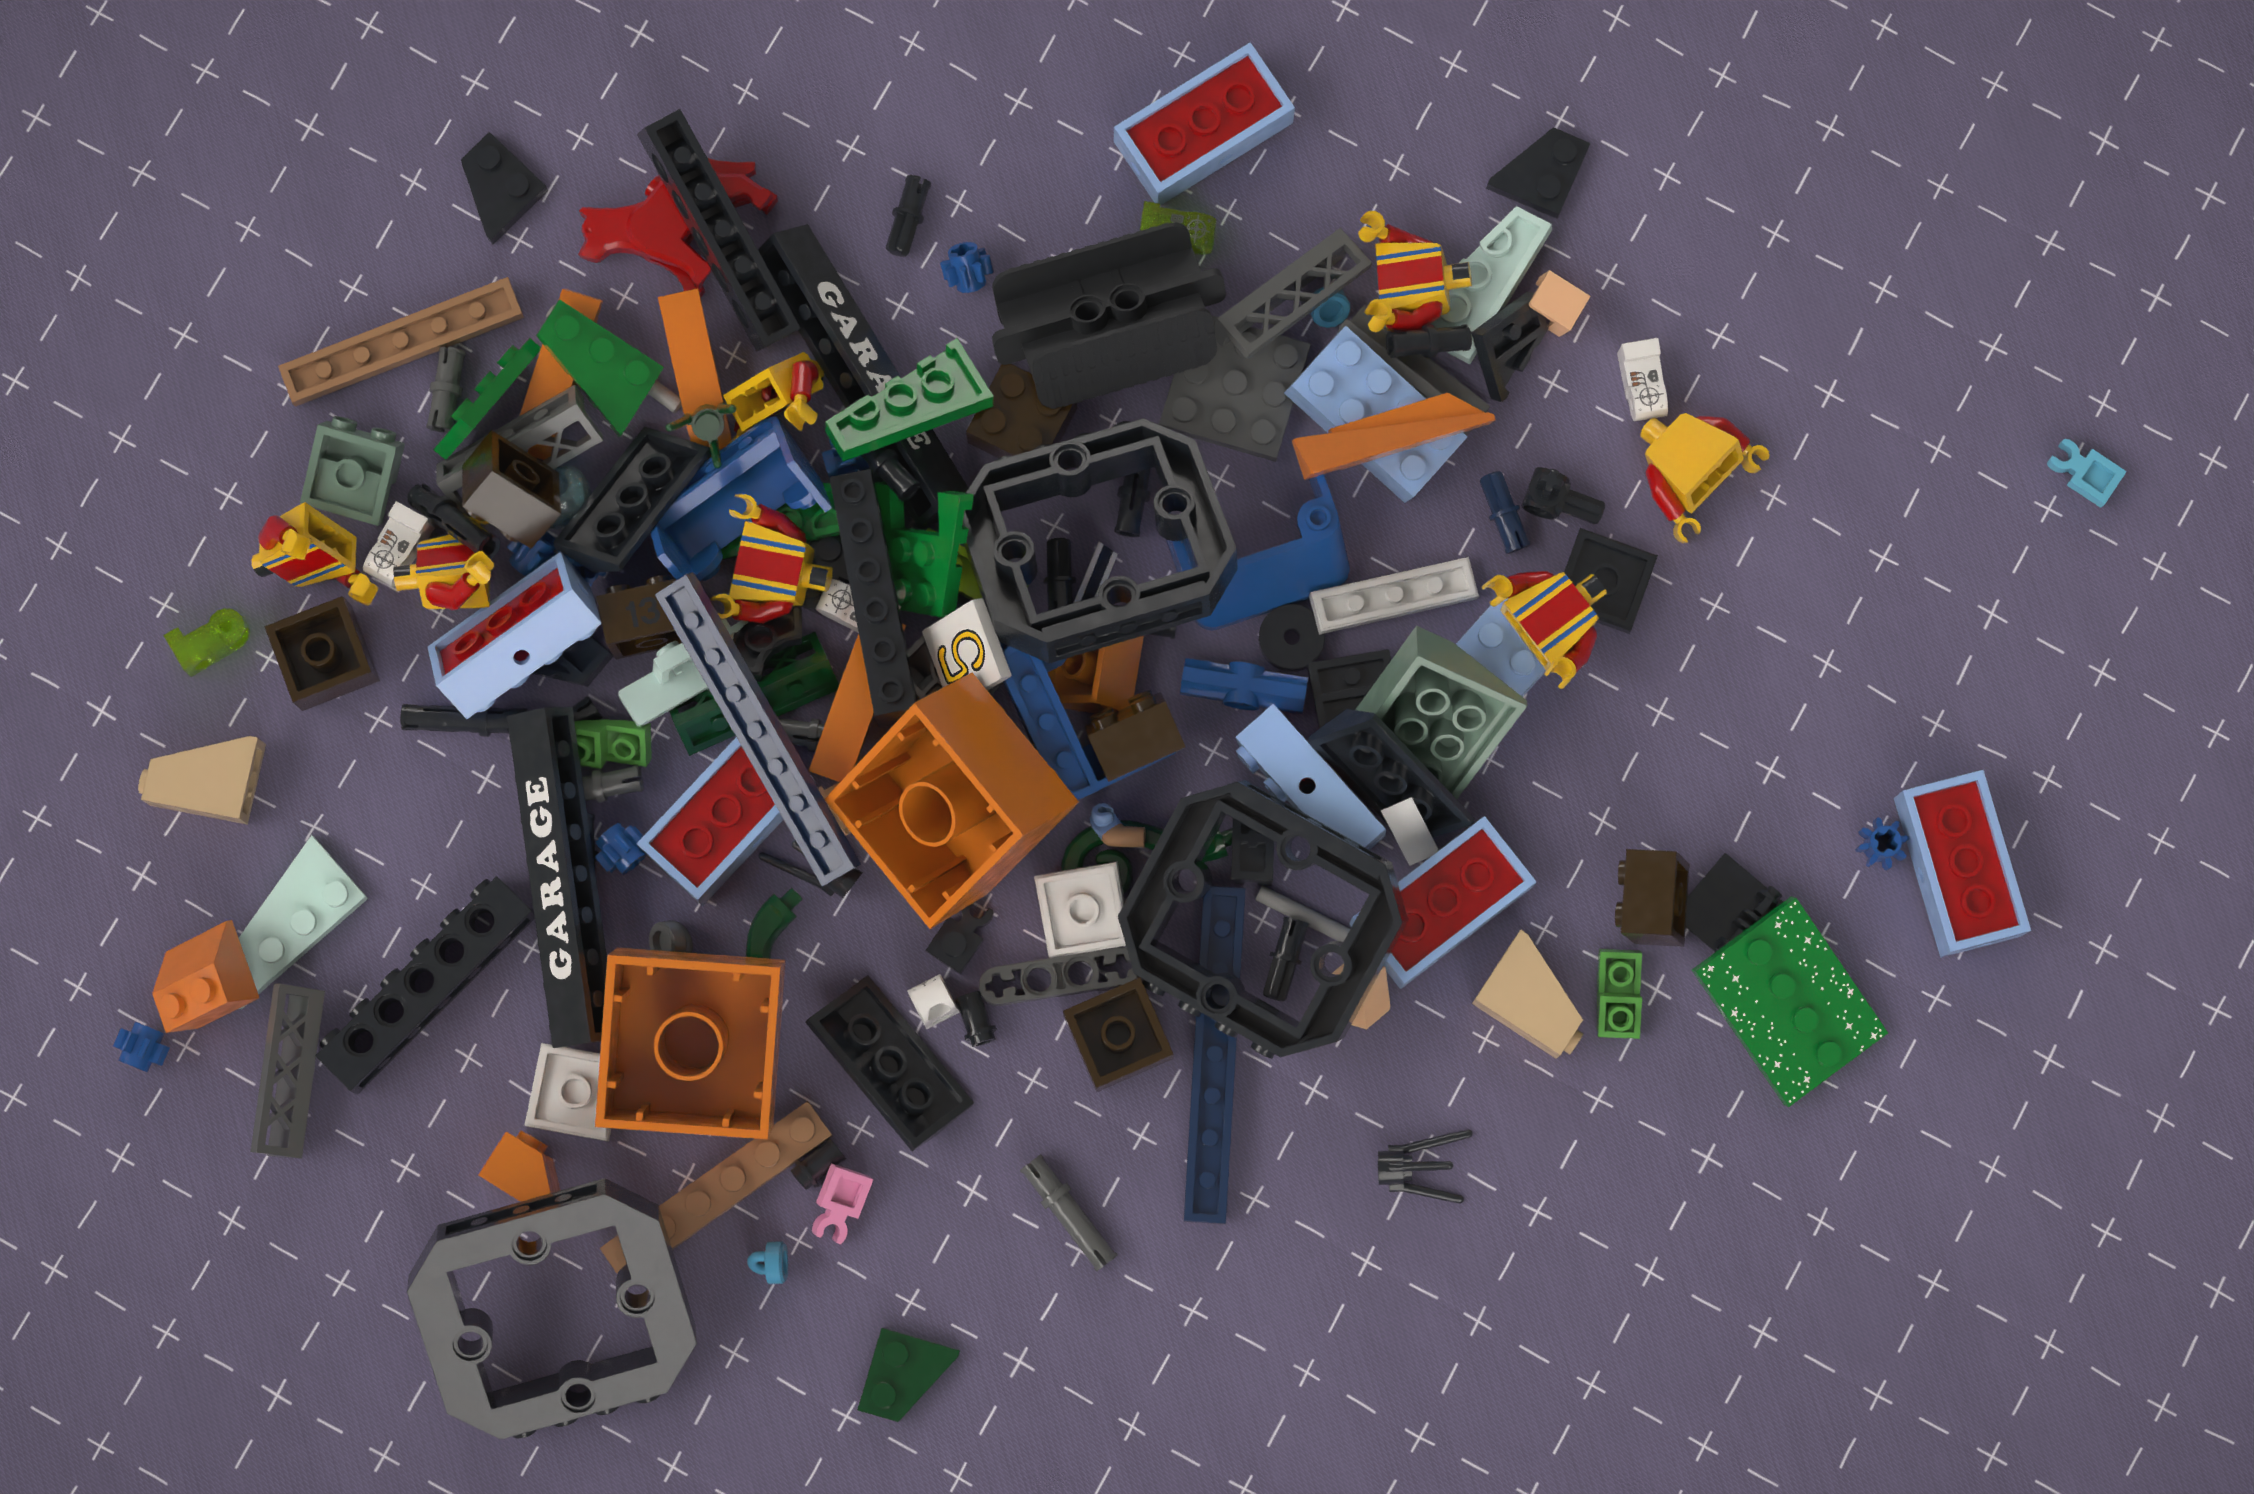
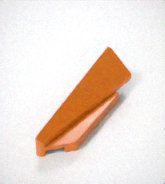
(1387, 434)

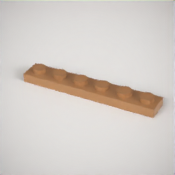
(400, 341)
(734, 1178)

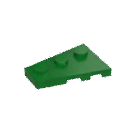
(600, 363)
(490, 391)

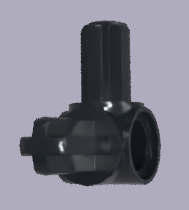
(1551, 494)

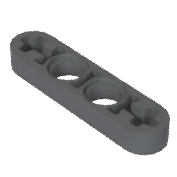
(1060, 982)

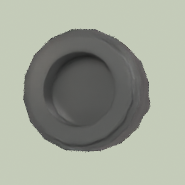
(670, 937)

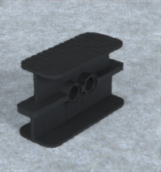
(1108, 315)

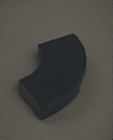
(762, 640)

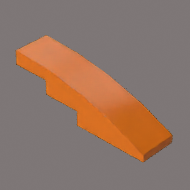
(692, 357)
(548, 376)
(846, 722)

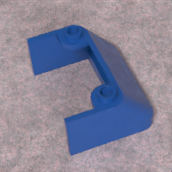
(758, 464)
(1283, 572)
(1050, 726)

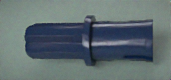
(1504, 512)

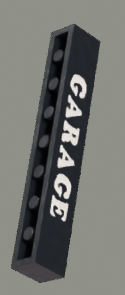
(852, 355)
(560, 872)

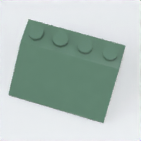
(1443, 707)

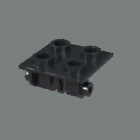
(1727, 903)

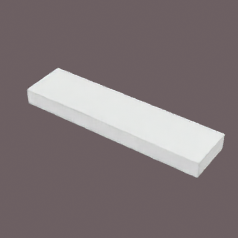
(1393, 595)

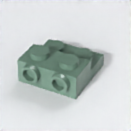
(352, 470)

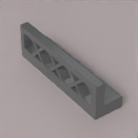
(1287, 286)
(1417, 370)
(526, 431)
(294, 1071)

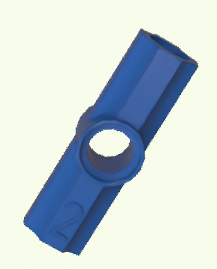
(1243, 685)

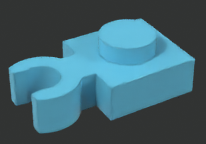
(2092, 476)

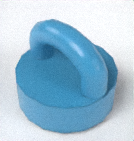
(1332, 311)
(775, 1262)

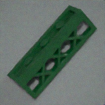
(785, 688)

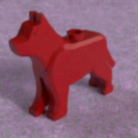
(658, 230)

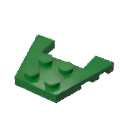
(925, 560)

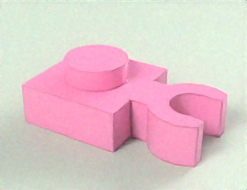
(841, 1195)

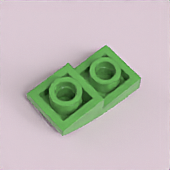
(613, 742)
(1619, 993)

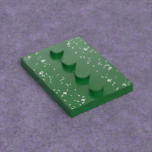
(1789, 1001)

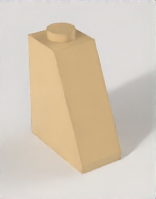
(207, 780)
(1530, 999)

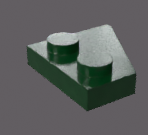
(902, 1373)

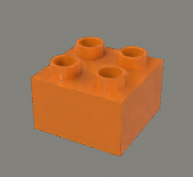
(951, 799)
(690, 1043)

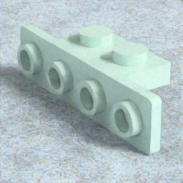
(670, 683)

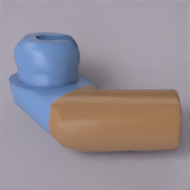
(1112, 831)

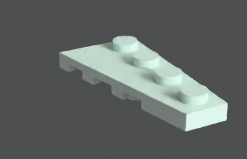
(1495, 273)
(298, 913)

